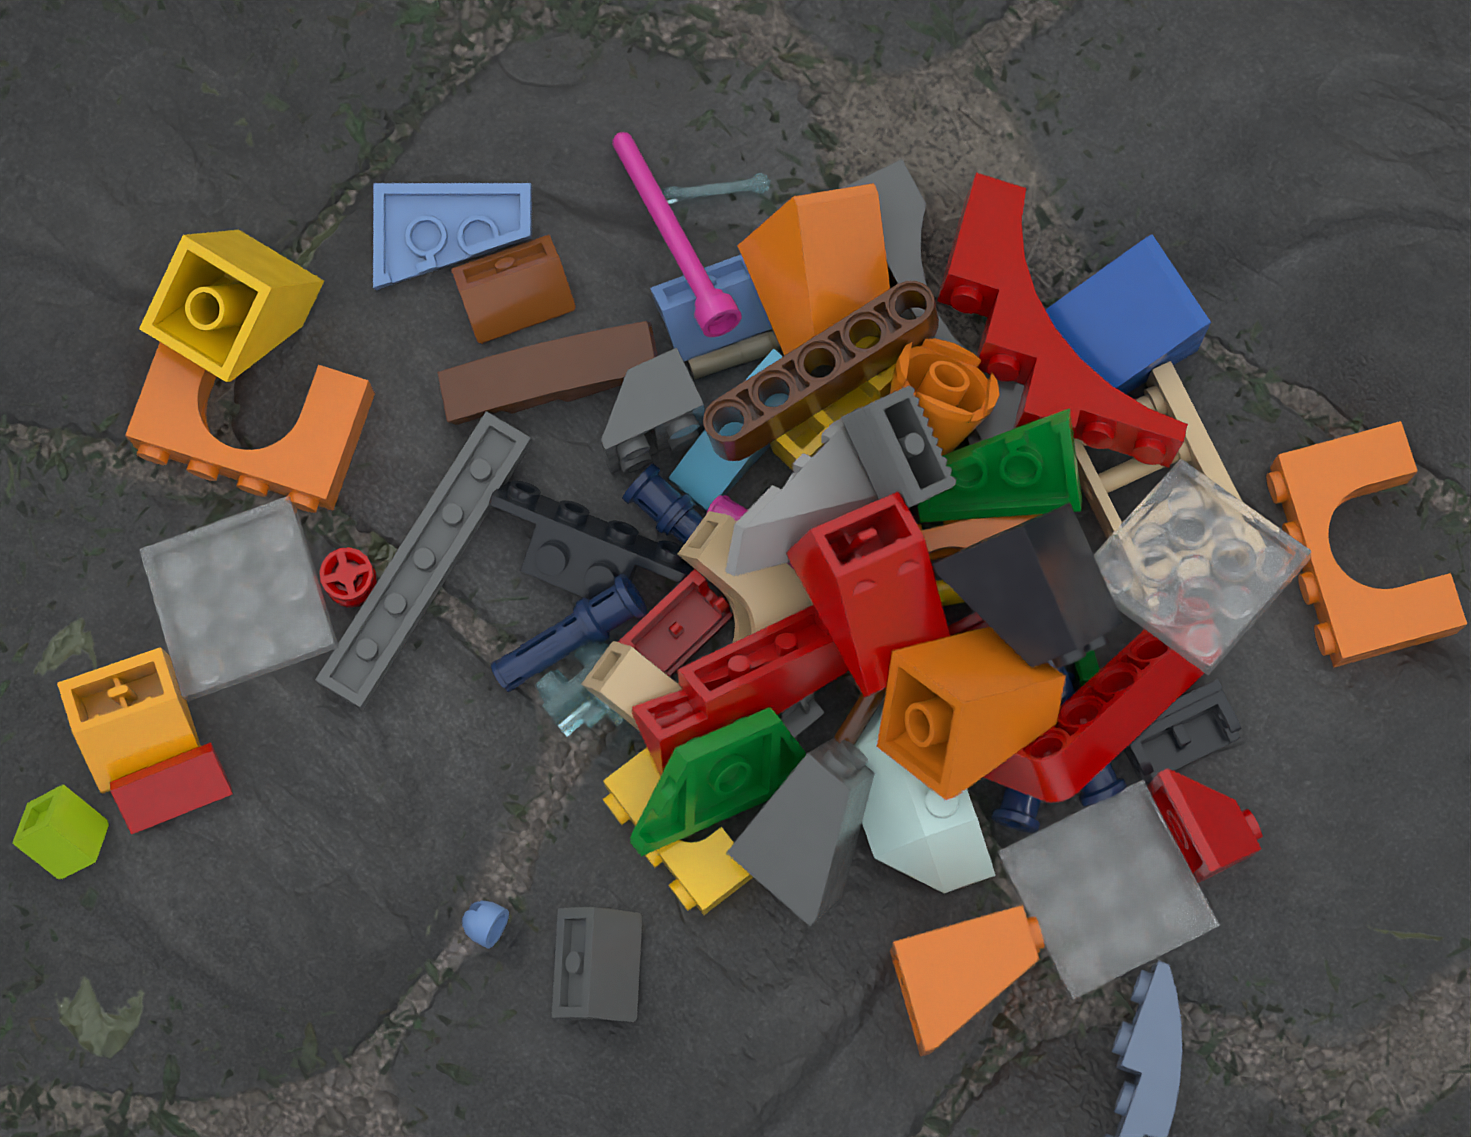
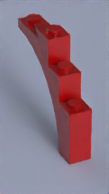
(1022, 345)

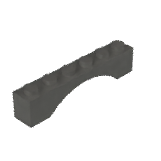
(902, 224)

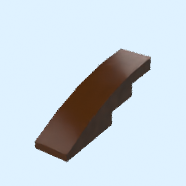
(545, 372)

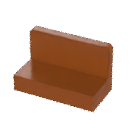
(514, 289)

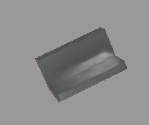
(597, 964)

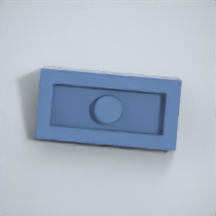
(677, 307)

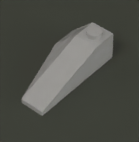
(815, 493)

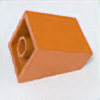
(818, 261)
(964, 708)
(961, 970)

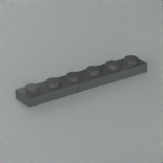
(423, 561)

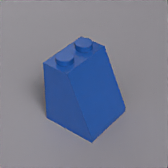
(1131, 317)

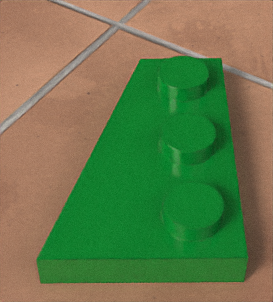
(1011, 474)

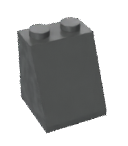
(809, 830)

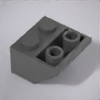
(651, 413)

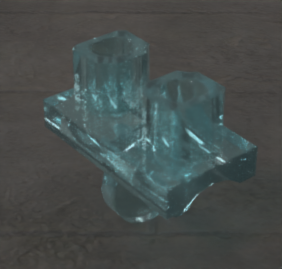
(570, 702)

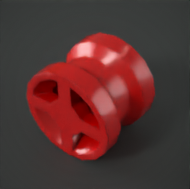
(344, 567)

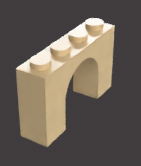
(756, 599)

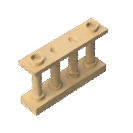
(1170, 398)

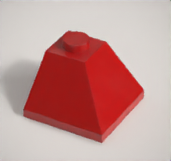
(1205, 824)

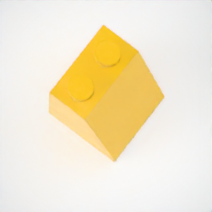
(228, 301)

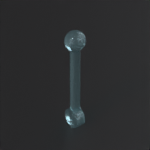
(758, 183)

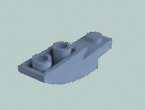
(1153, 1054)

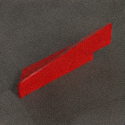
(750, 675)

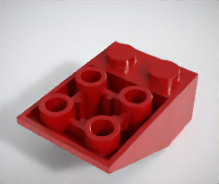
(871, 586)

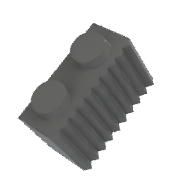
(899, 448)

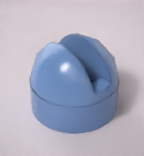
(485, 922)

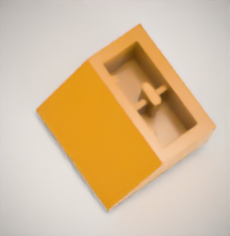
(128, 716)

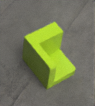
(61, 832)

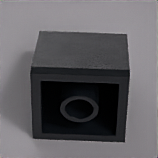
(1037, 588)

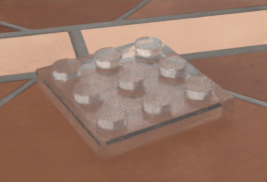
(1197, 565)
(238, 598)
(1107, 889)

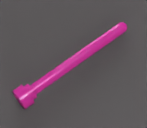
(714, 310)

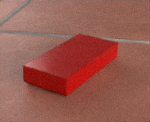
(170, 788)

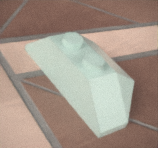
(916, 827)

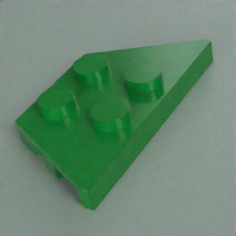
(717, 779)

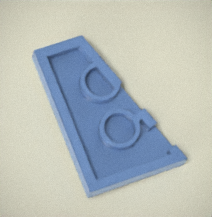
(444, 224)

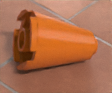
(948, 388)

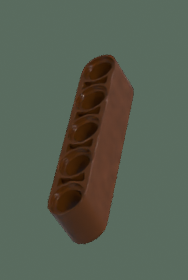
(811, 394)

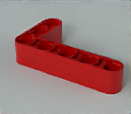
(1099, 721)

